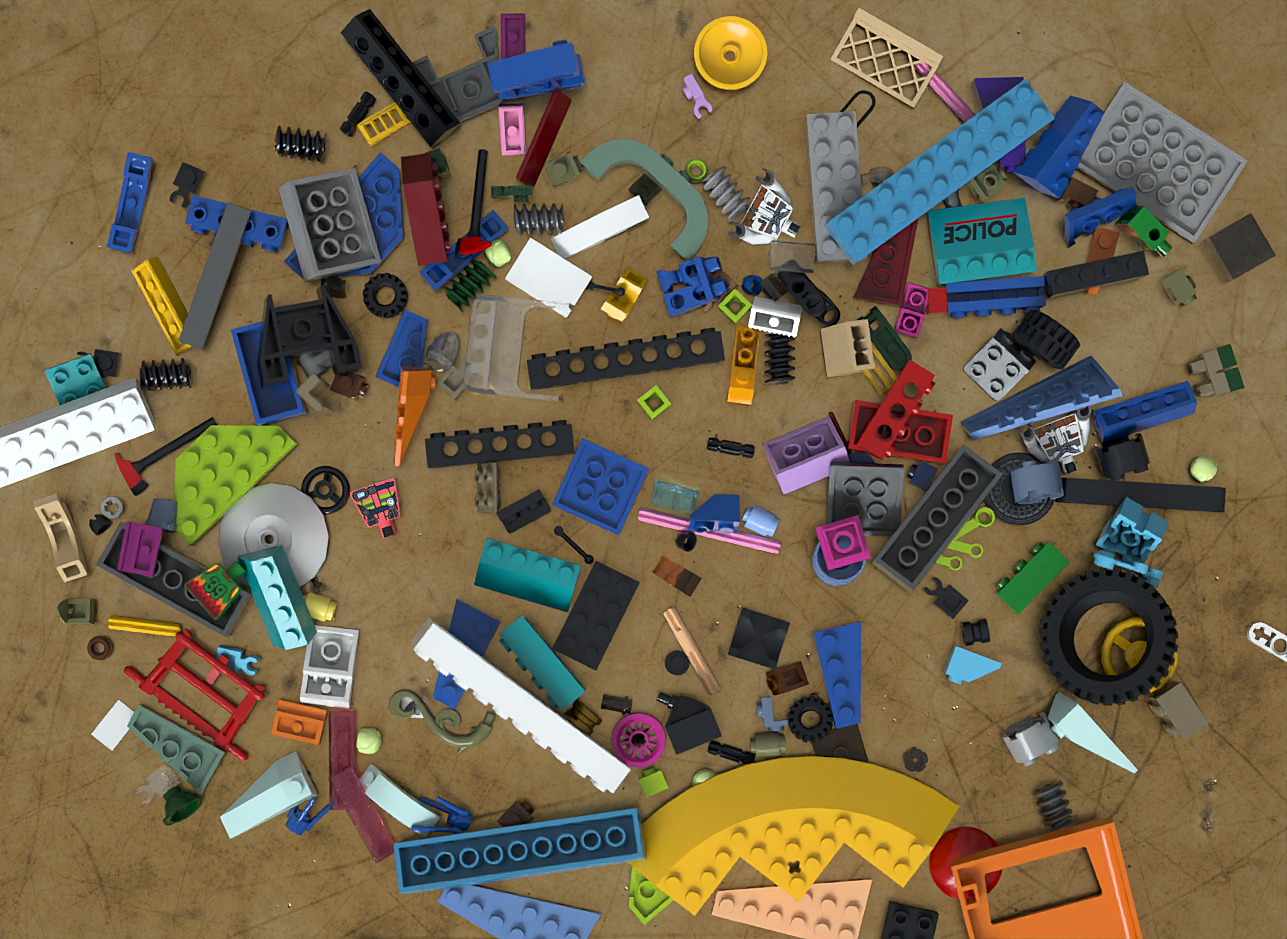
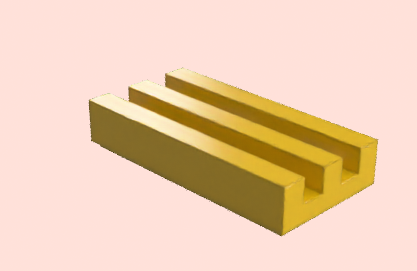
(887, 368)

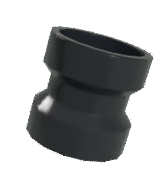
(975, 632)

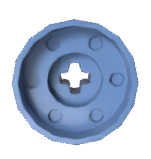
(837, 576)

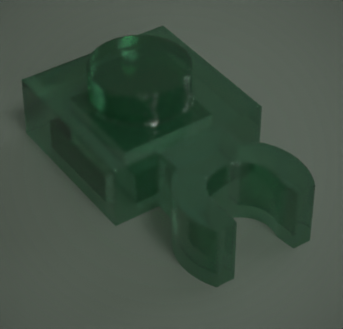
(519, 193)

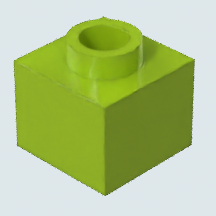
(735, 297)
(655, 393)
(652, 781)

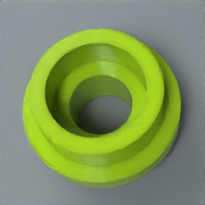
(696, 163)

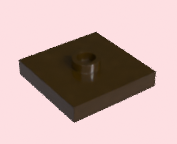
(842, 742)

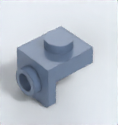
(765, 710)

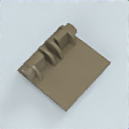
(486, 478)

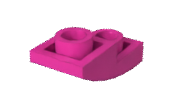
(912, 310)

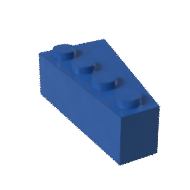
(1061, 147)
(840, 666)

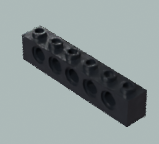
(400, 77)
(438, 458)

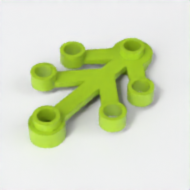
(965, 547)

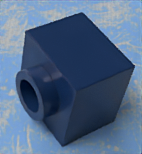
(922, 475)

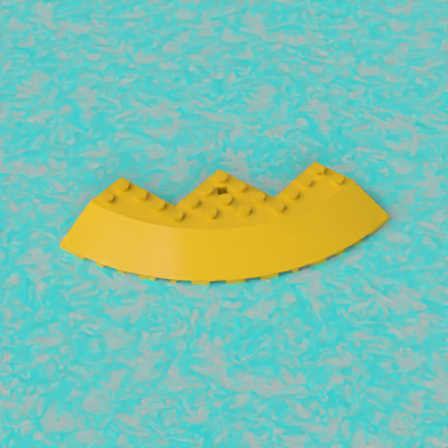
(786, 814)

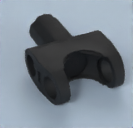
(809, 296)

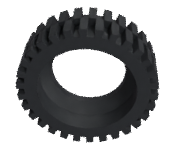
(1068, 610)

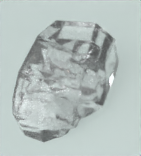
(443, 351)

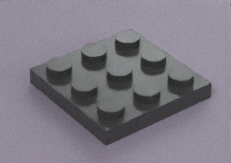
(867, 491)

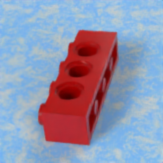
(912, 374)

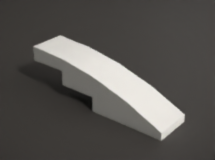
(600, 227)

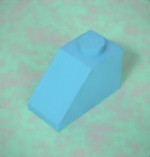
(968, 665)

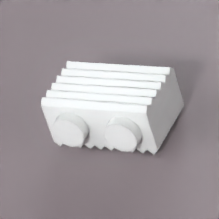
(775, 316)

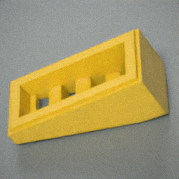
(380, 116)

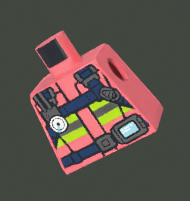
(379, 505)

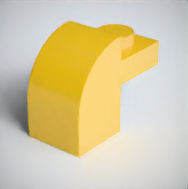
(620, 306)

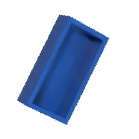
(267, 403)

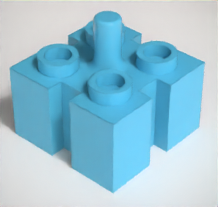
(1132, 532)

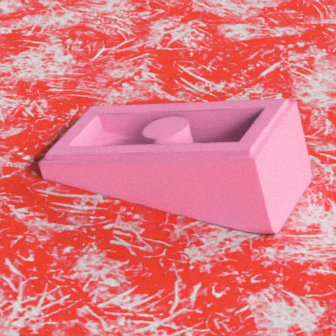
(512, 129)

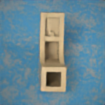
(63, 537)

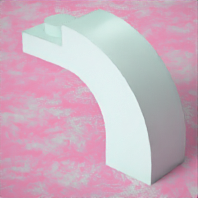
(396, 800)

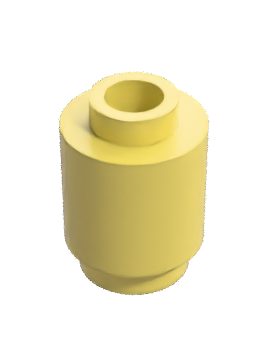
(320, 606)

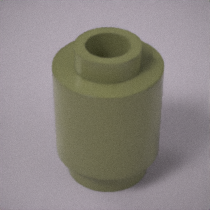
(768, 744)

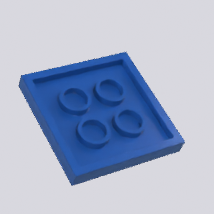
(600, 486)

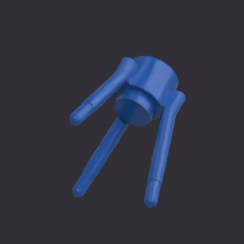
(458, 818)
(299, 820)

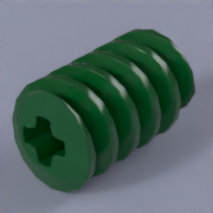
(468, 283)

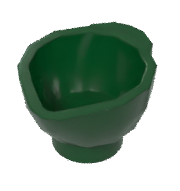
(179, 805)

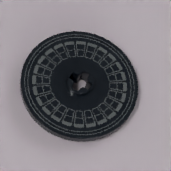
(1002, 499)

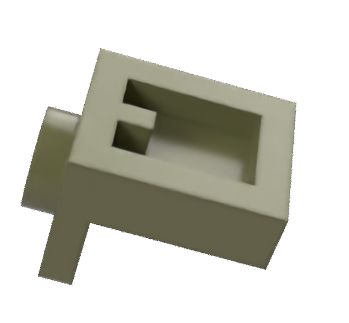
(563, 169)

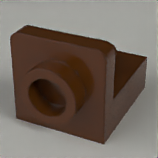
(349, 385)
(786, 678)
(517, 814)

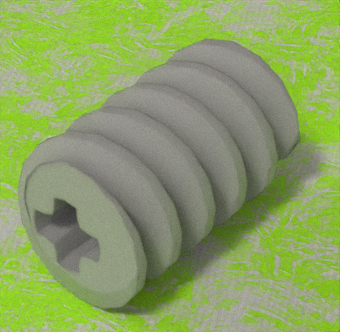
(726, 193)

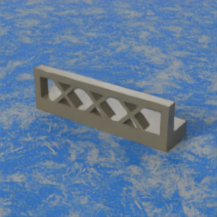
(312, 390)

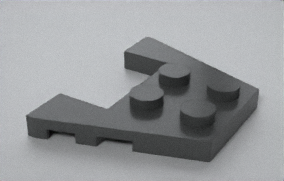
(469, 88)

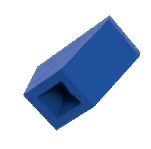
(717, 514)

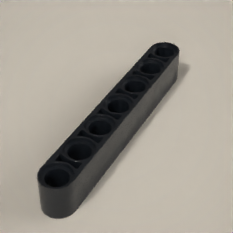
(1146, 494)

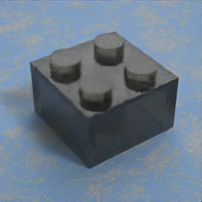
(1239, 247)

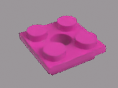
(835, 556)

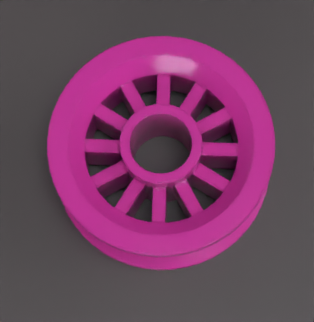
(618, 732)

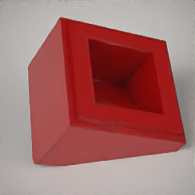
(937, 301)

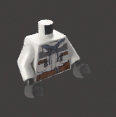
(767, 214)
(1059, 439)

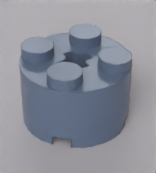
(1036, 482)

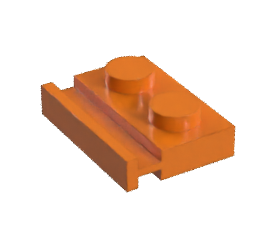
(299, 722)

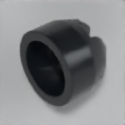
(99, 525)
(691, 540)

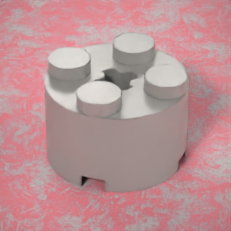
(1031, 739)

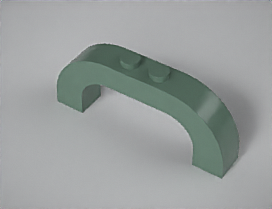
(659, 168)

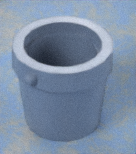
(163, 515)

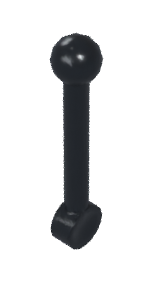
(620, 291)
(558, 530)

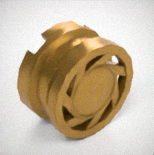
(583, 717)

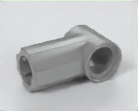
(315, 363)

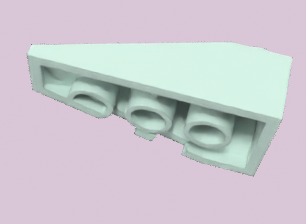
(1077, 726)
(274, 792)

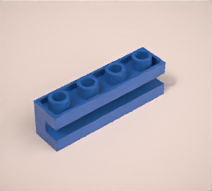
(995, 296)
(1145, 411)

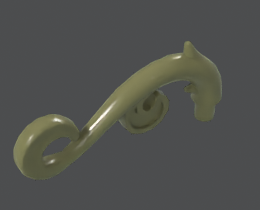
(464, 742)

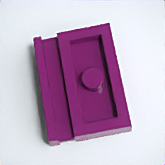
(140, 549)

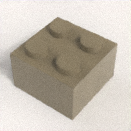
(1177, 710)

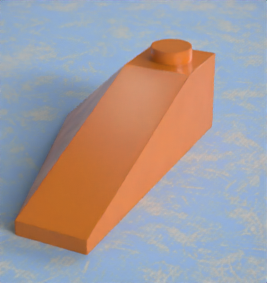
(412, 397)

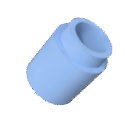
(760, 520)

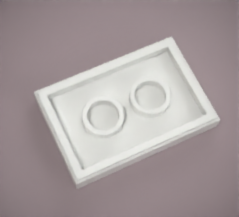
(548, 275)

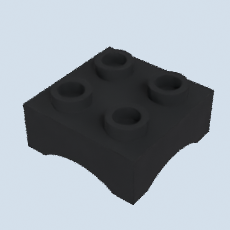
(758, 638)
(909, 922)

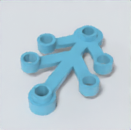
(1109, 561)

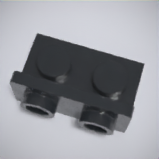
(524, 511)

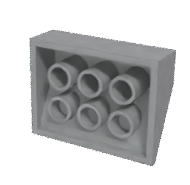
(329, 224)

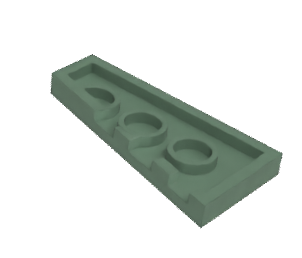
(181, 749)

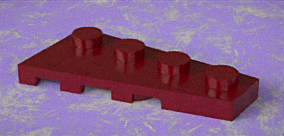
(888, 269)

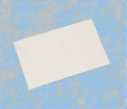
(113, 725)

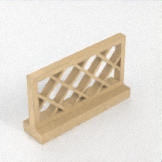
(896, 38)

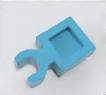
(237, 660)

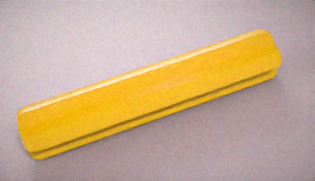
(143, 626)

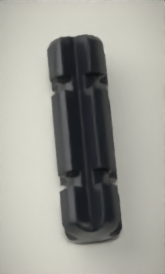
(357, 113)
(730, 447)
(731, 753)

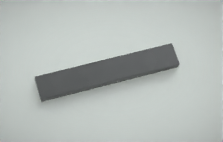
(215, 275)

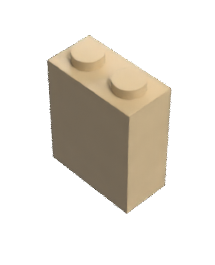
(847, 348)

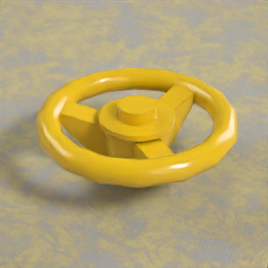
(1132, 651)

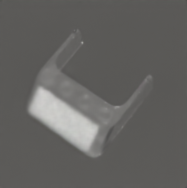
(496, 345)

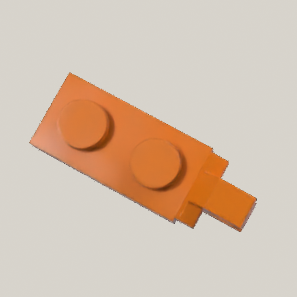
(1101, 247)

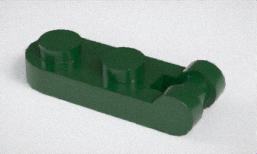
(887, 340)

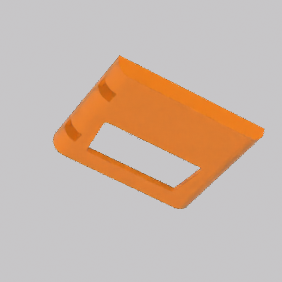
(1096, 917)

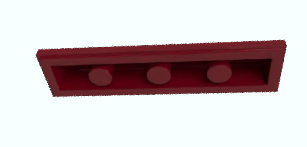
(543, 138)

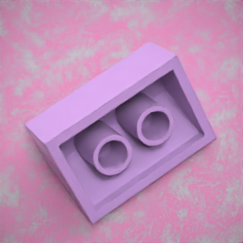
(805, 454)

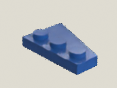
(1087, 218)
(404, 348)

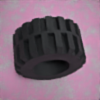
(1046, 339)

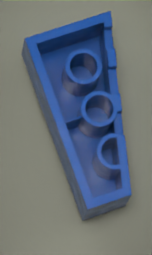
(476, 631)

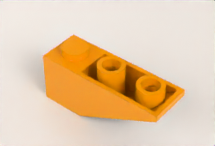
(743, 365)

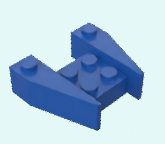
(538, 72)

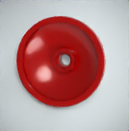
(952, 845)

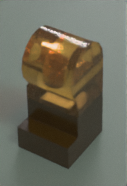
(677, 576)

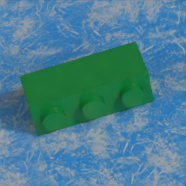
(1031, 576)

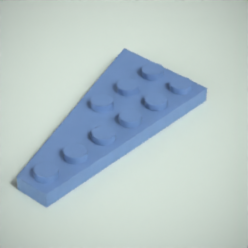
(1063, 392)
(518, 915)

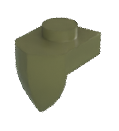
(76, 611)

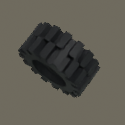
(395, 306)
(817, 706)

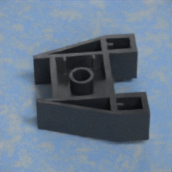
(301, 331)

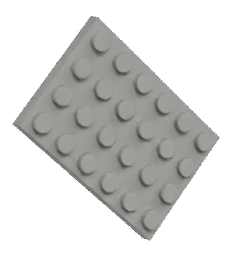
(1164, 158)

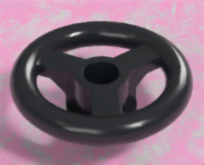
(328, 472)

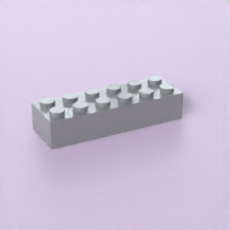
(833, 175)

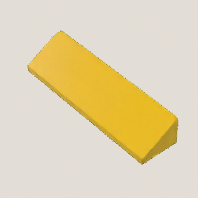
(163, 300)

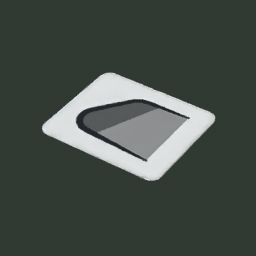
(408, 704)

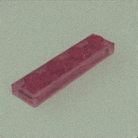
(340, 748)
(362, 813)

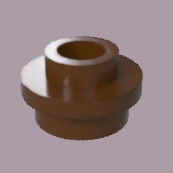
(92, 647)

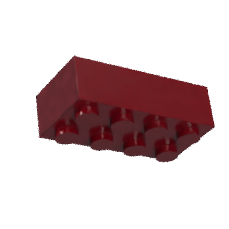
(425, 208)

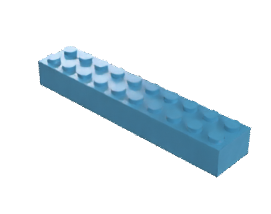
(939, 171)
(519, 851)

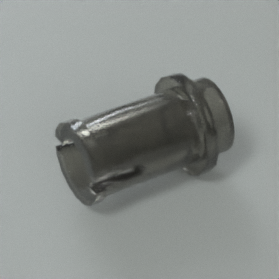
(617, 704)

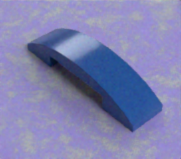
(131, 202)
(438, 274)

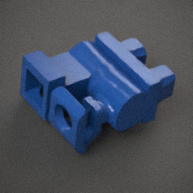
(700, 285)

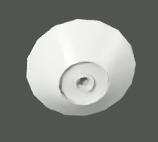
(285, 515)

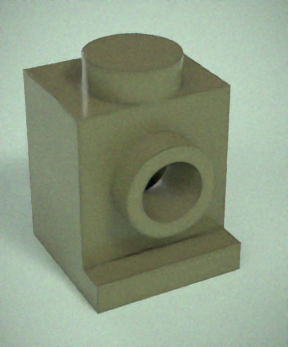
(981, 189)
(1180, 287)

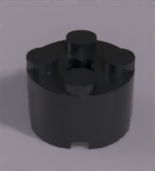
(1122, 456)

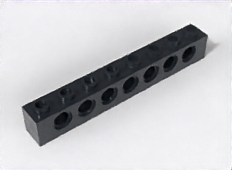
(541, 380)

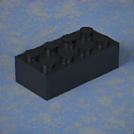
(596, 615)

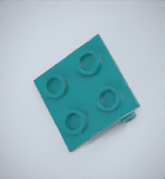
(75, 379)

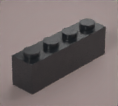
(1096, 274)

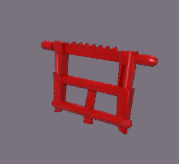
(239, 713)

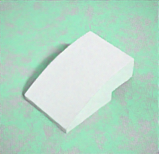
(330, 667)

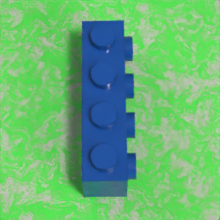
(261, 228)

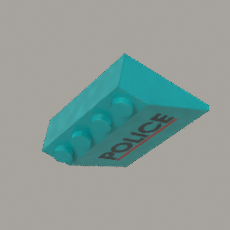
(981, 241)

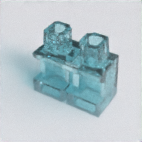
(674, 497)

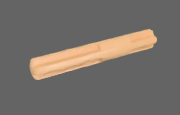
(691, 650)

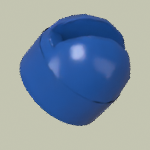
(748, 280)

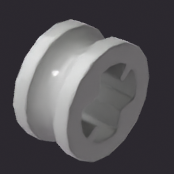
(115, 500)

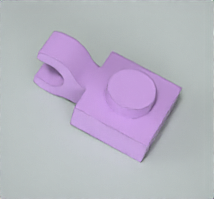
(692, 90)

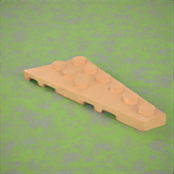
(824, 911)

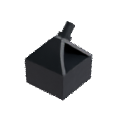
(689, 722)

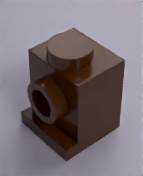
(1078, 194)

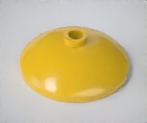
(734, 36)

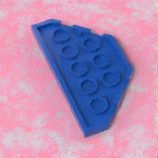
(383, 201)

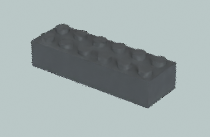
(937, 519)
(167, 584)

